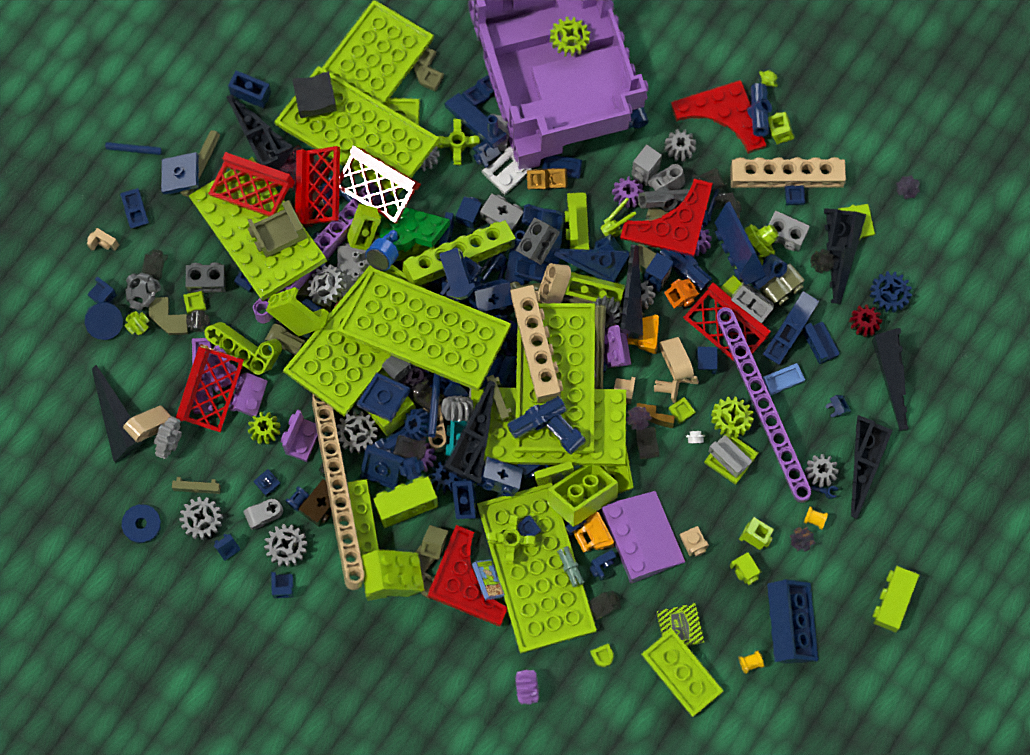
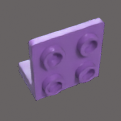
(616, 348)
(300, 437)

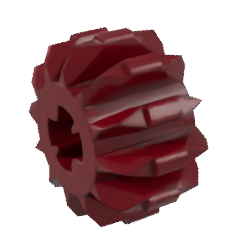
(867, 314)

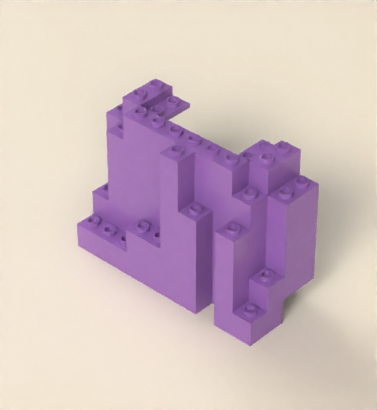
(551, 95)

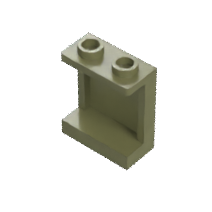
(277, 231)

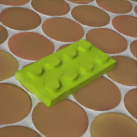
(682, 672)

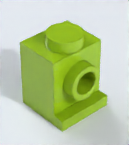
(780, 127)
(757, 534)
(746, 569)

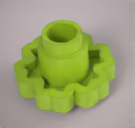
(762, 239)

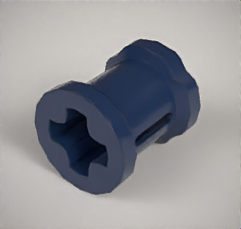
(297, 499)

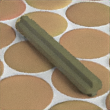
(204, 155)

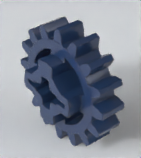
(896, 286)

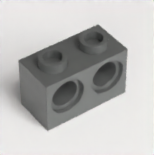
(537, 241)
(205, 282)

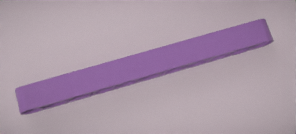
(326, 236)
(770, 411)

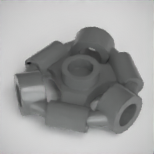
(146, 289)

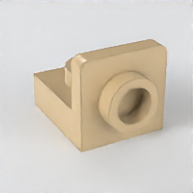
(103, 239)
(694, 542)

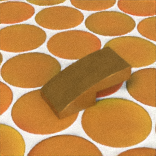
(547, 178)
(659, 419)

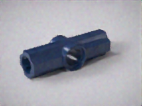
(759, 109)
(688, 268)
(536, 417)

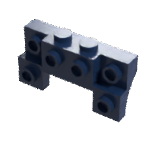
(526, 268)

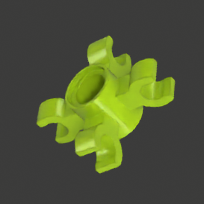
(457, 148)
(494, 538)

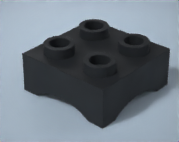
(314, 95)

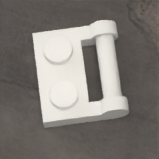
(509, 176)

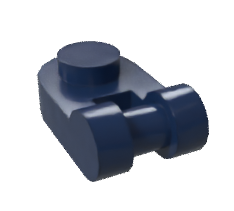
(508, 372)

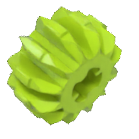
(260, 435)

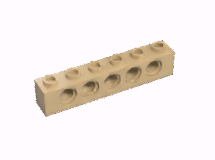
(779, 179)
(543, 390)

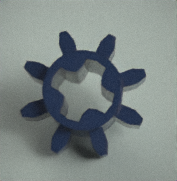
(411, 468)

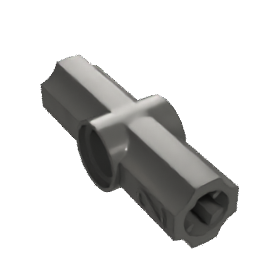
(663, 198)

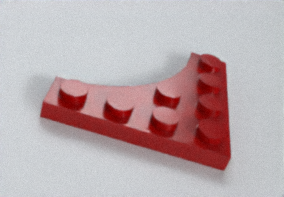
(725, 106)
(676, 230)
(457, 584)

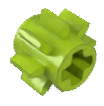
(137, 323)

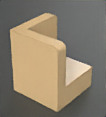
(626, 384)

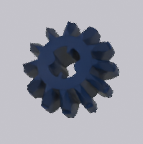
(417, 424)
(437, 479)

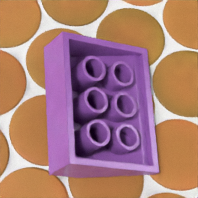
(642, 536)

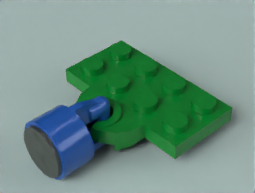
(411, 229)

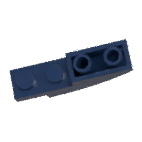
(791, 328)

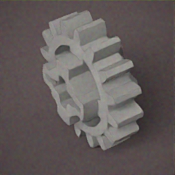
(326, 285)
(363, 435)
(167, 437)
(203, 509)
(292, 542)

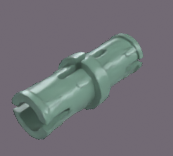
(570, 566)

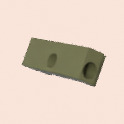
(503, 412)
(197, 487)

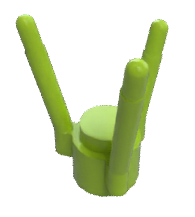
(612, 226)

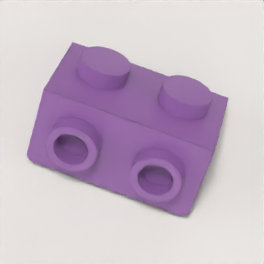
(219, 371)
(248, 394)

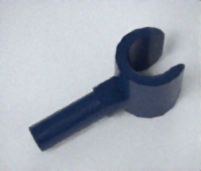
(826, 491)

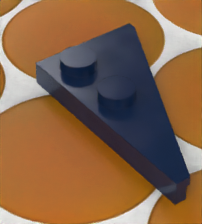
(600, 263)

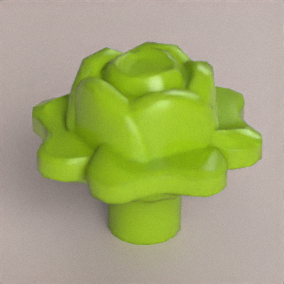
(768, 78)

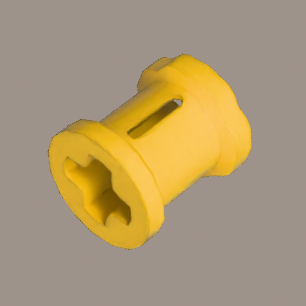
(815, 517)
(751, 662)

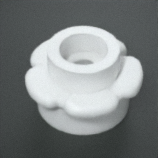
(695, 437)

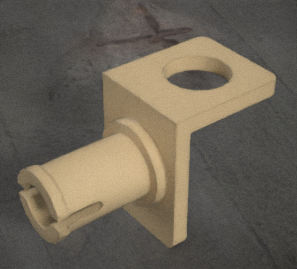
(672, 387)

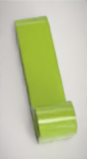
(221, 334)

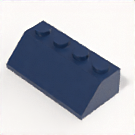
(738, 246)
(792, 622)

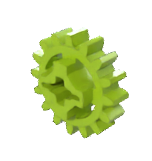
(570, 39)
(741, 417)

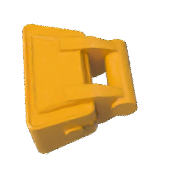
(650, 335)
(597, 533)

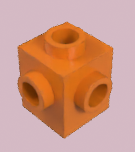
(681, 293)

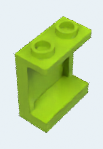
(294, 314)

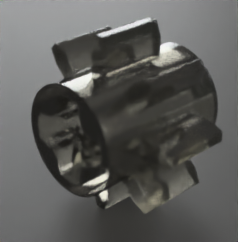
(821, 261)
(197, 321)

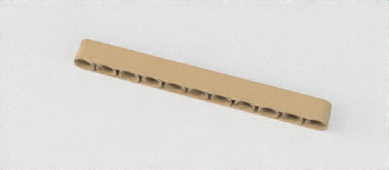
(338, 496)

